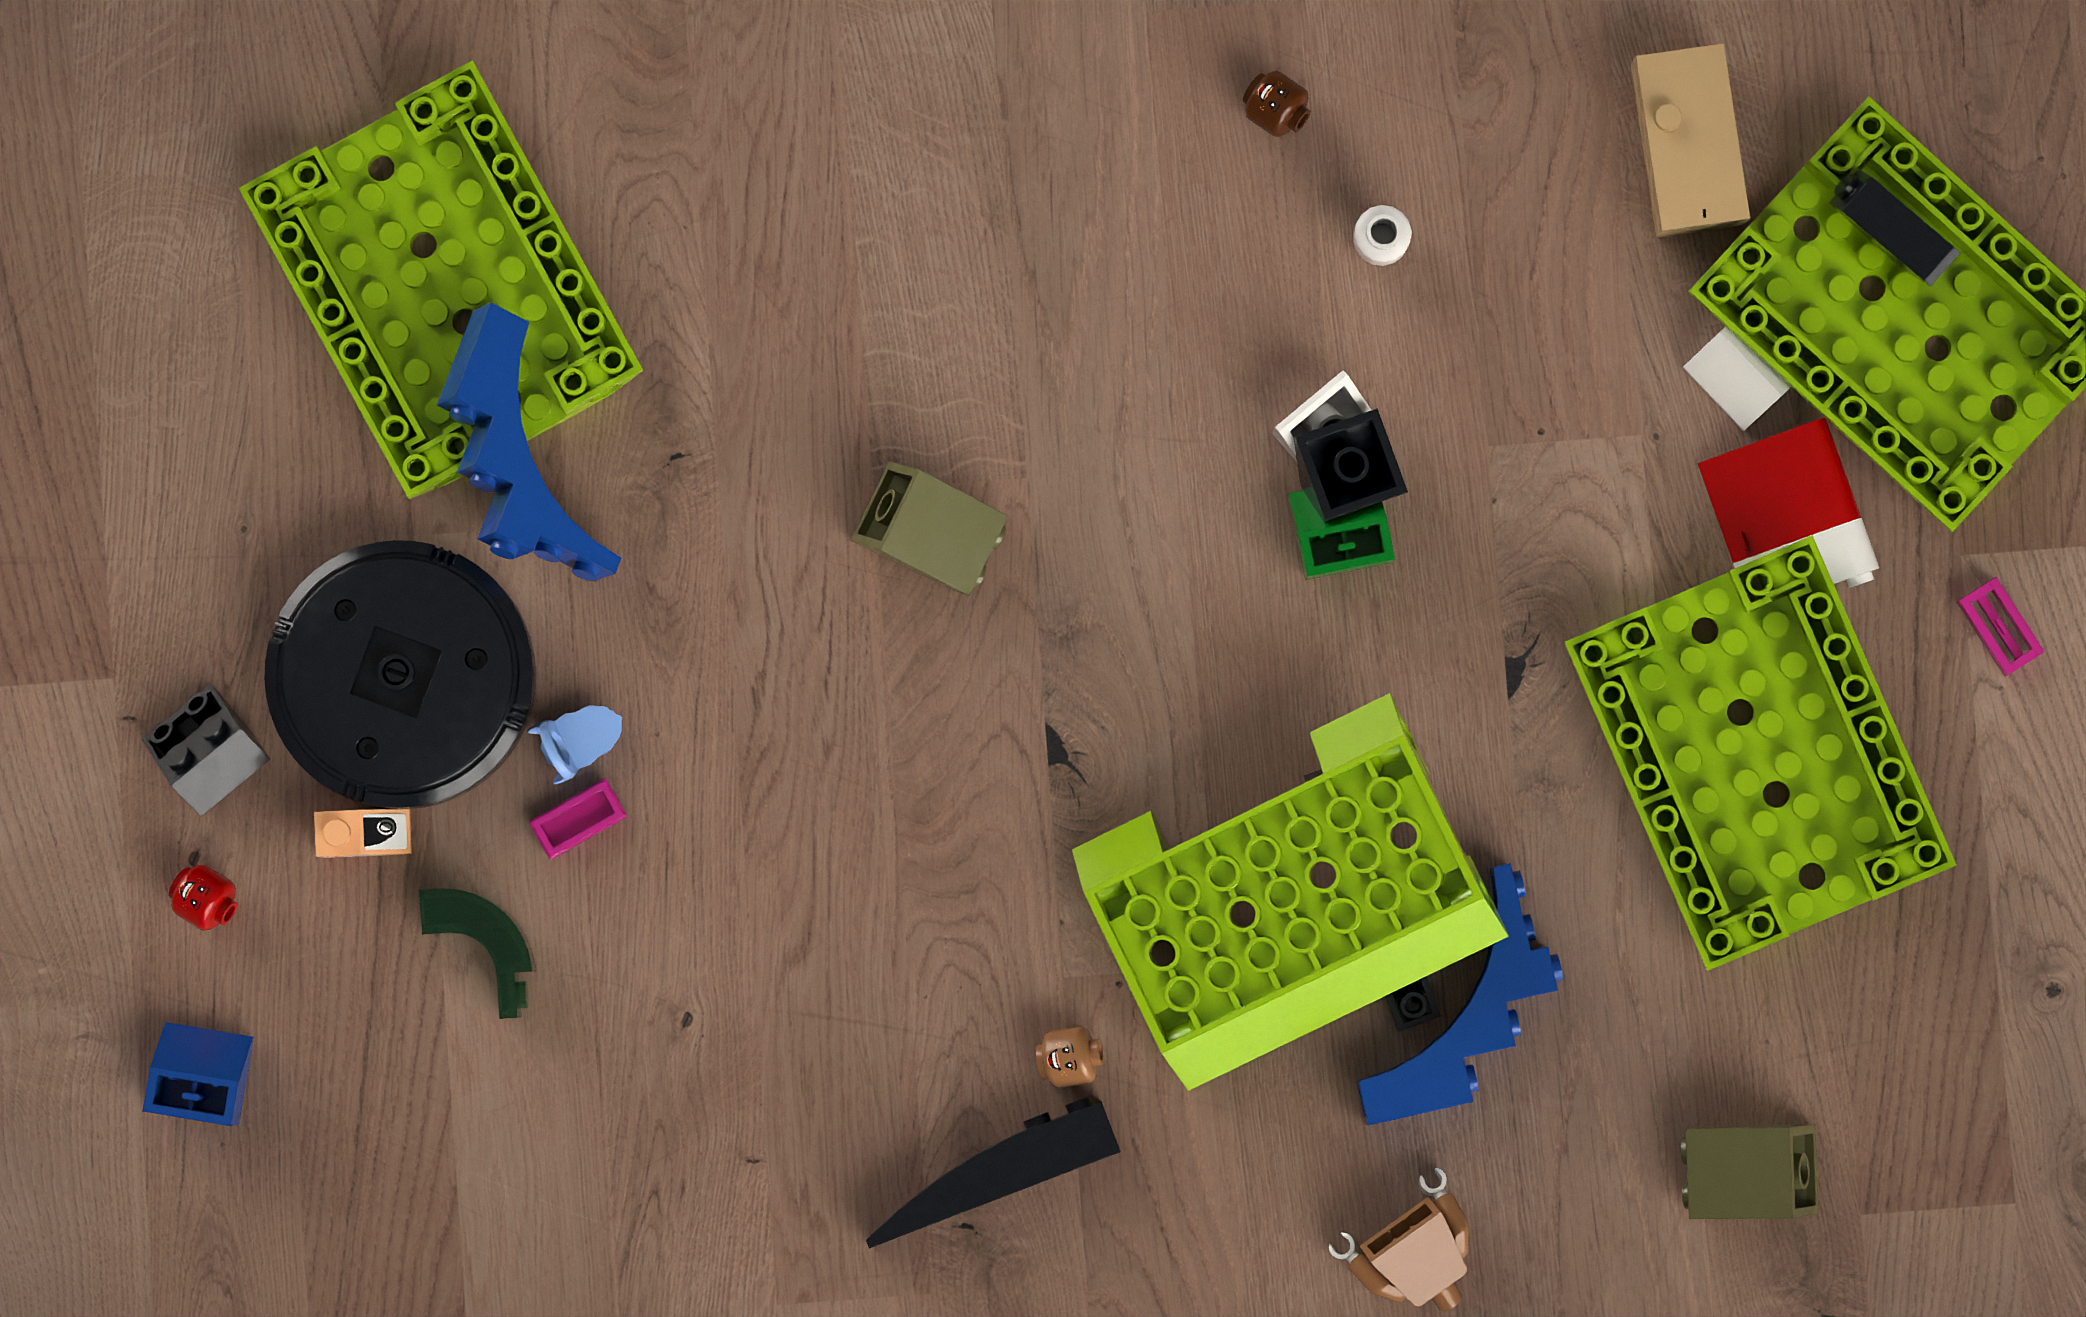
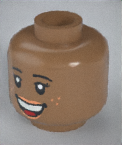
(1069, 1057)

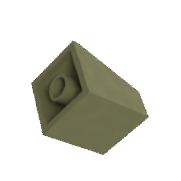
(930, 528)
(1750, 1172)

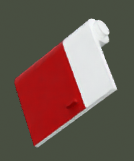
(1786, 492)

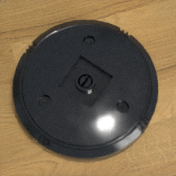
(400, 675)

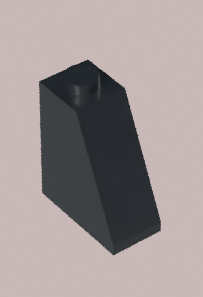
(1893, 227)

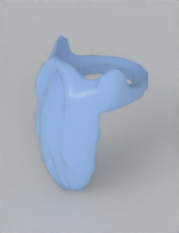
(578, 739)

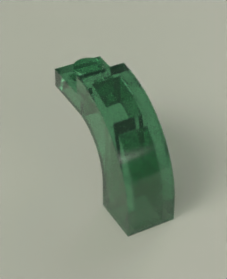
(487, 922)

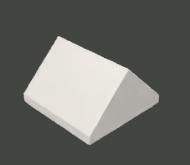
(1736, 378)
(1329, 405)

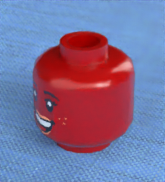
(203, 897)

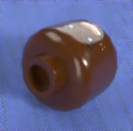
(1276, 103)

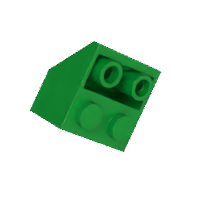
(1340, 544)

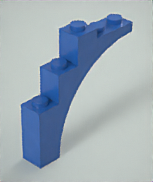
(497, 457)
(1438, 1073)

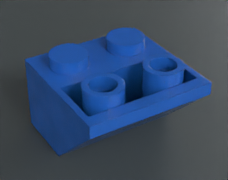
(199, 1074)

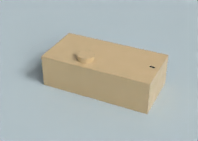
(1690, 140)

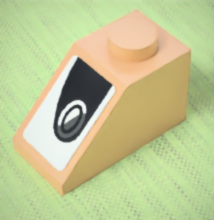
(362, 833)

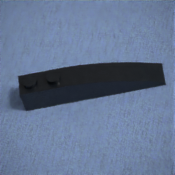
(1009, 1166)

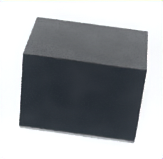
(1348, 465)

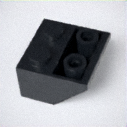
(205, 749)

